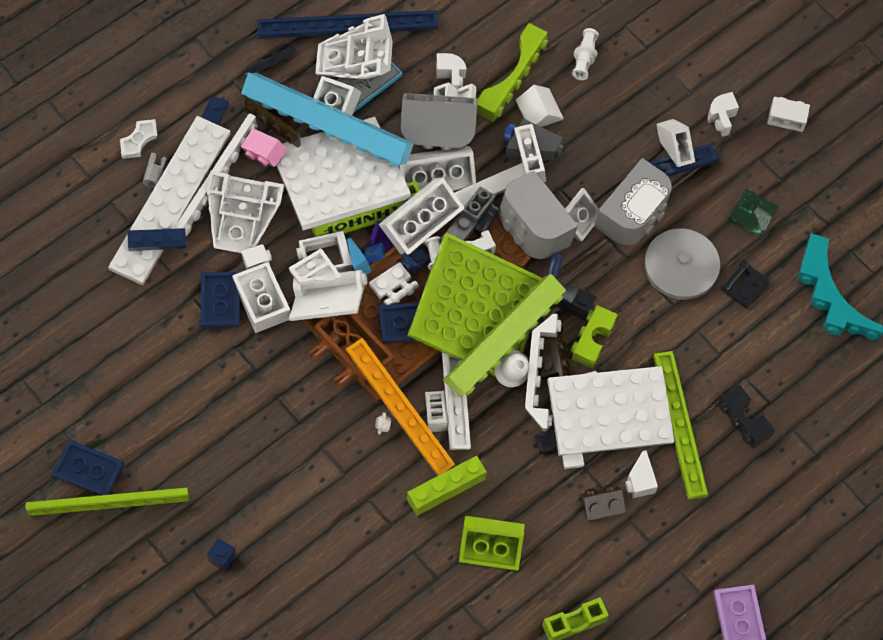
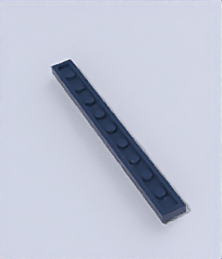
(340, 23)

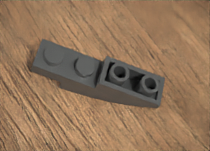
(471, 214)

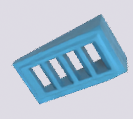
(358, 259)

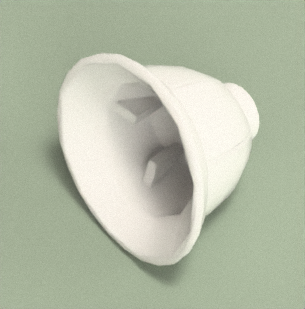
(512, 369)

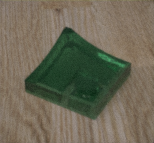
(753, 212)

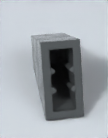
(548, 143)

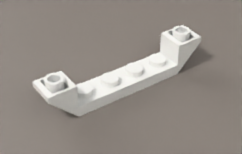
(549, 329)

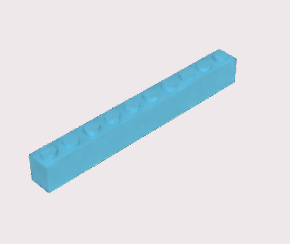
(327, 118)

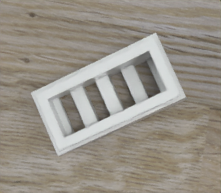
(436, 423)

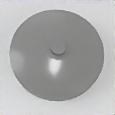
(682, 264)

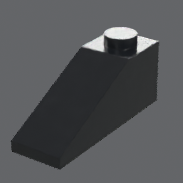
(576, 302)

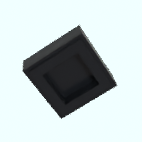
(546, 441)

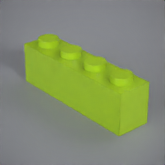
(446, 485)

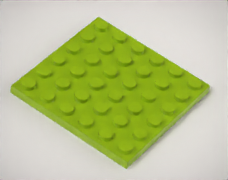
(467, 298)

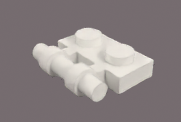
(390, 281)

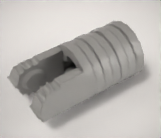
(153, 171)

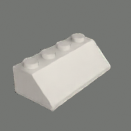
(452, 165)

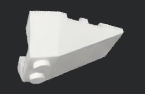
(357, 53)
(240, 210)

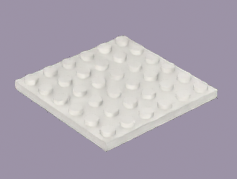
(337, 180)

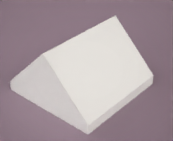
(539, 106)
(583, 212)

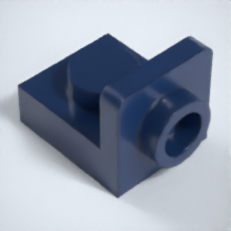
(415, 260)

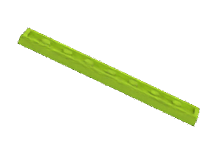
(682, 429)
(107, 501)

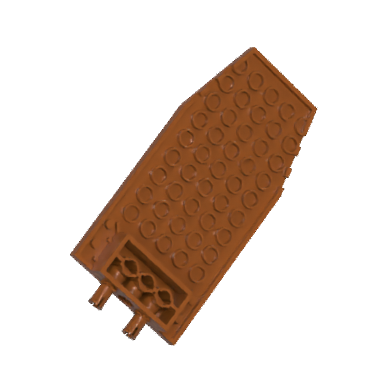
(401, 358)

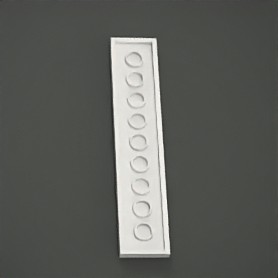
(172, 195)

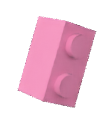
(263, 148)

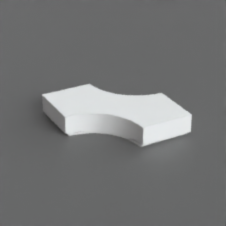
(143, 133)

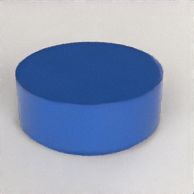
(509, 132)

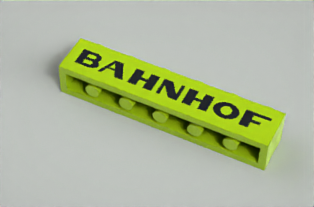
(363, 219)

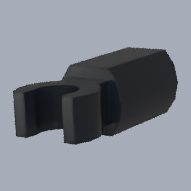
(485, 221)

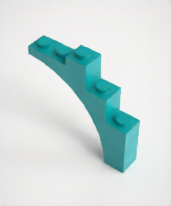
(825, 295)

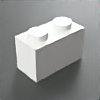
(788, 114)

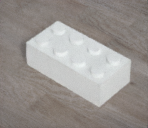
(421, 216)

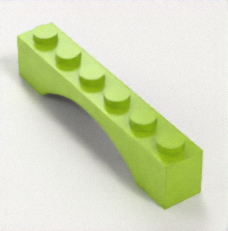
(493, 99)

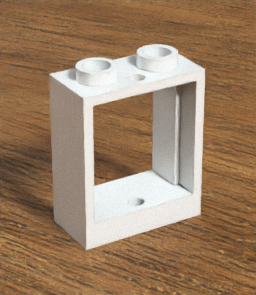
(326, 241)

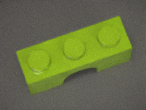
(600, 322)
(565, 625)

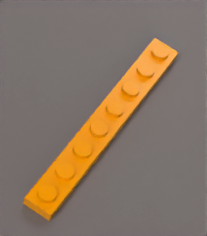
(400, 407)

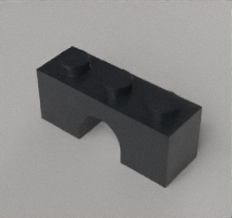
(752, 430)

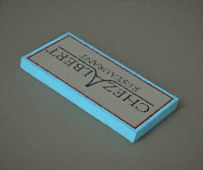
(372, 86)

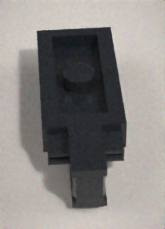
(270, 59)

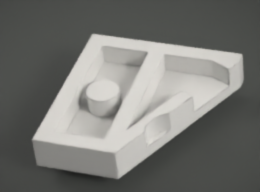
(315, 269)

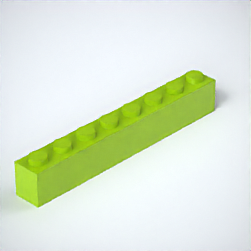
(504, 335)

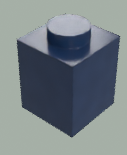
(221, 554)

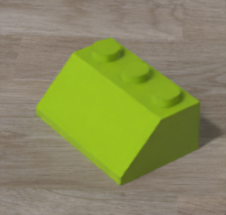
(491, 543)

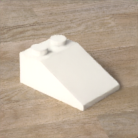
(262, 297)

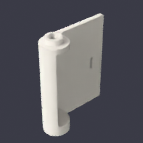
(329, 298)

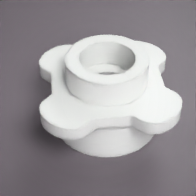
(383, 423)

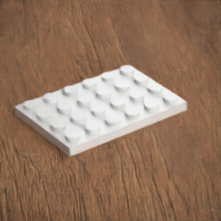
(610, 410)

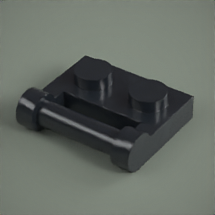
(749, 288)

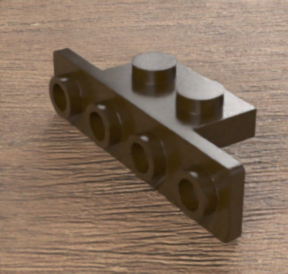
(279, 124)
(554, 357)

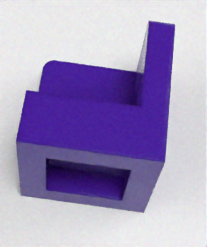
(379, 236)

